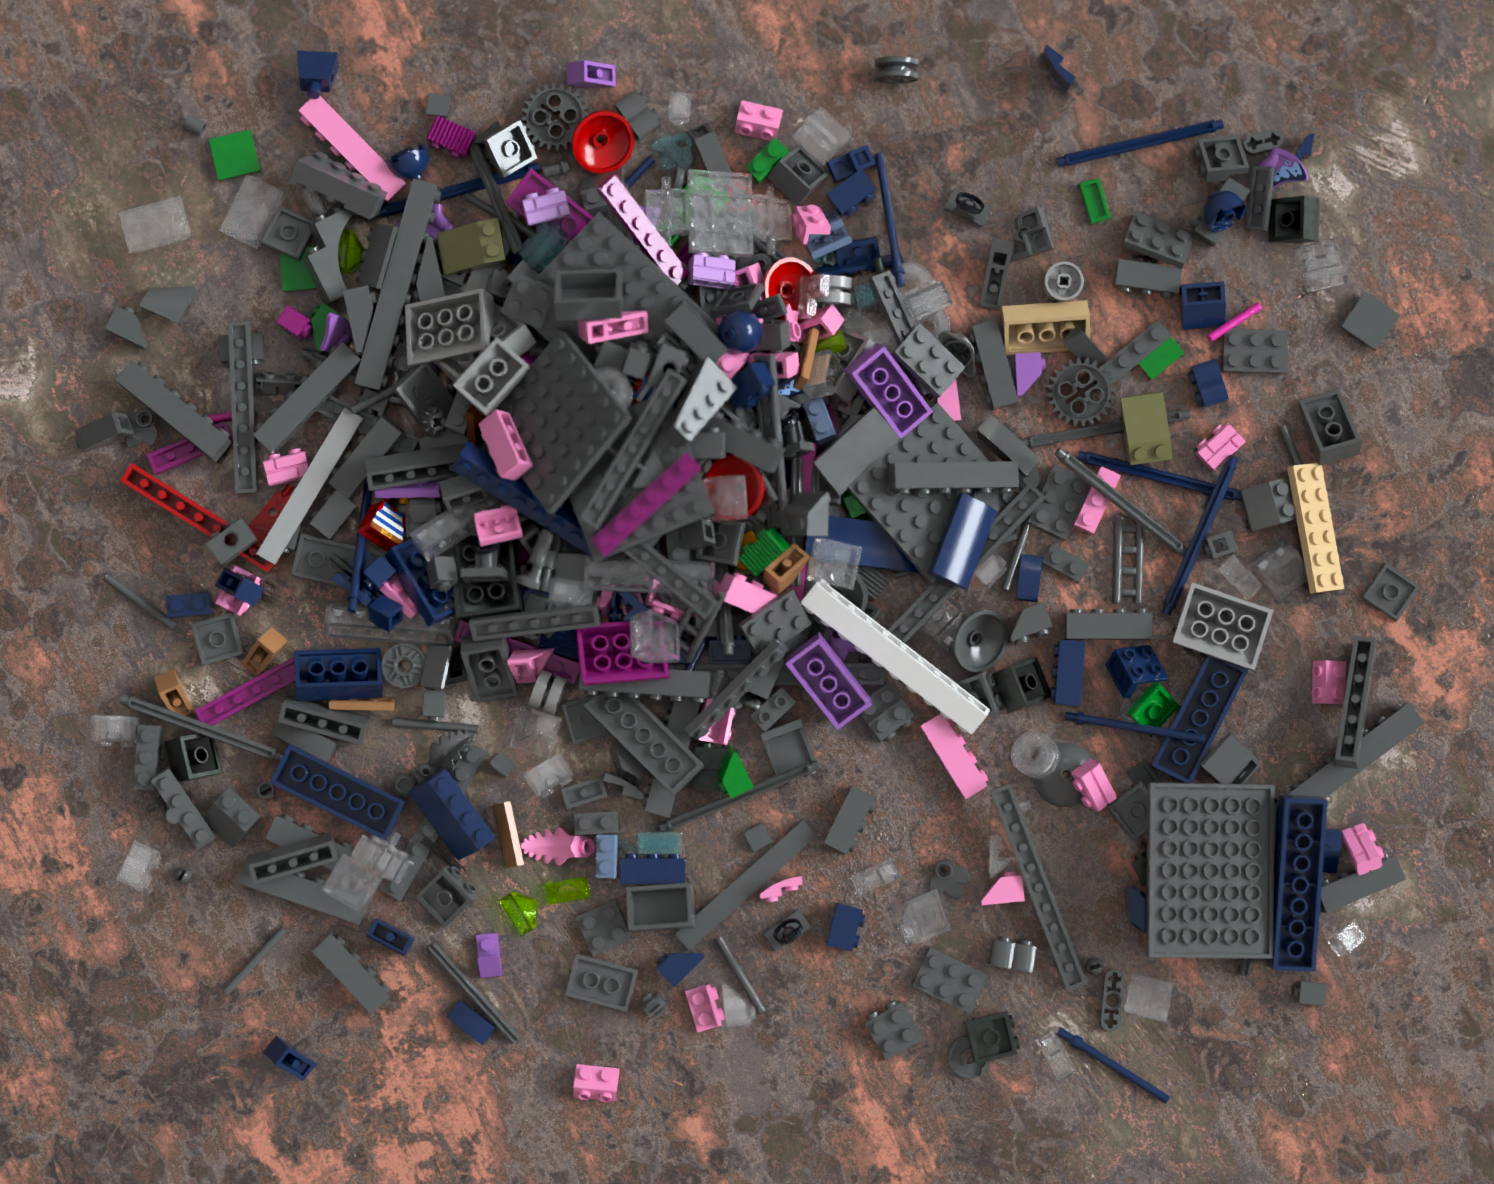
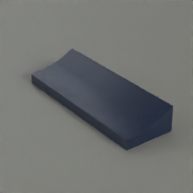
(877, 547)

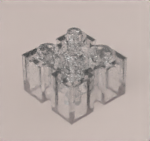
(383, 857)

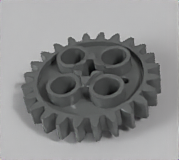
(543, 130)
(1091, 407)

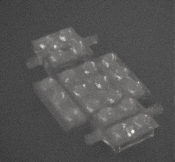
(719, 213)

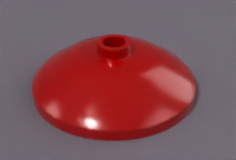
(614, 147)
(786, 274)
(736, 466)

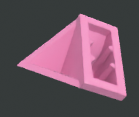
(528, 664)

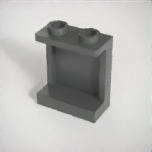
(788, 747)

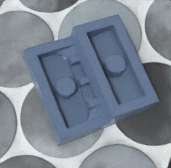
(822, 244)

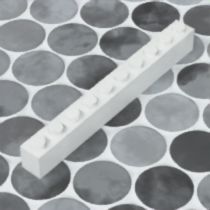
(895, 656)

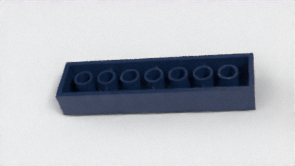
(1298, 881)

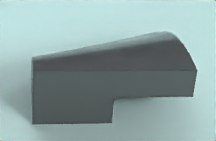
(1032, 234)
(169, 302)

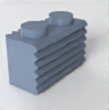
(820, 423)
(606, 856)

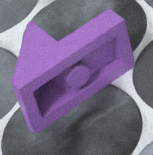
(488, 955)

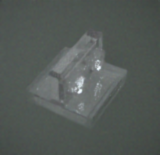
(821, 136)

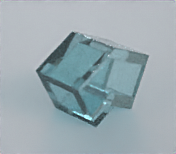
(827, 259)

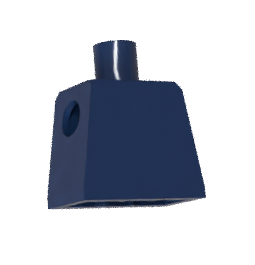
(317, 71)

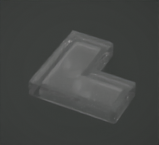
(810, 289)

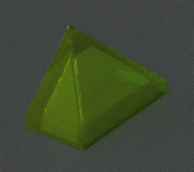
(349, 251)
(835, 343)
(567, 890)
(521, 911)

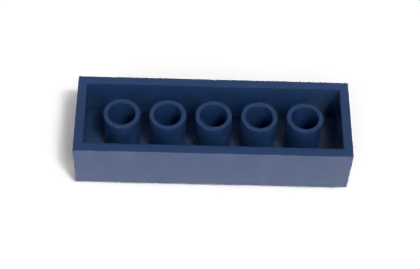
(1199, 713)
(338, 792)

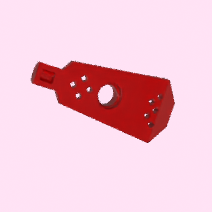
(264, 519)

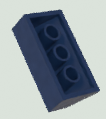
(338, 674)
(451, 814)

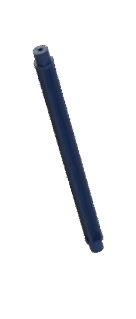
(1140, 143)
(460, 189)
(1154, 474)
(1200, 535)

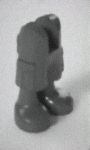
(544, 559)

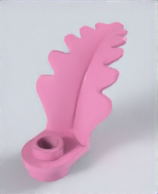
(557, 846)

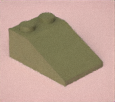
(472, 247)
(1146, 428)

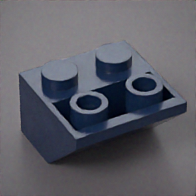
(1202, 305)
(1136, 907)

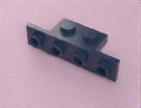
(857, 257)

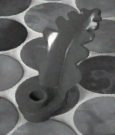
(445, 753)

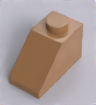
(785, 568)
(264, 651)
(173, 693)

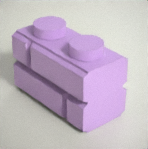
(545, 207)
(711, 271)

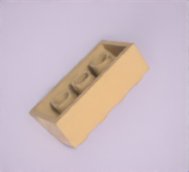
(1042, 326)

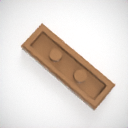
(806, 358)
(382, 704)
(508, 834)

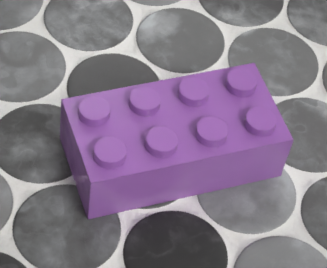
(888, 389)
(828, 681)

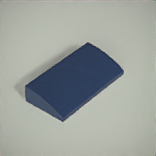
(962, 541)
(412, 572)

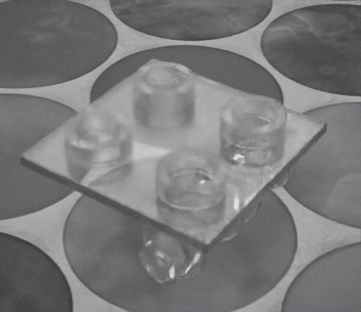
(1148, 997)

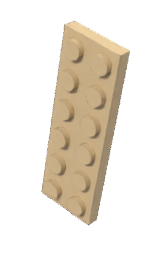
(1315, 528)

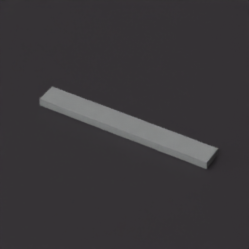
(309, 486)

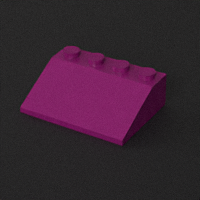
(607, 657)

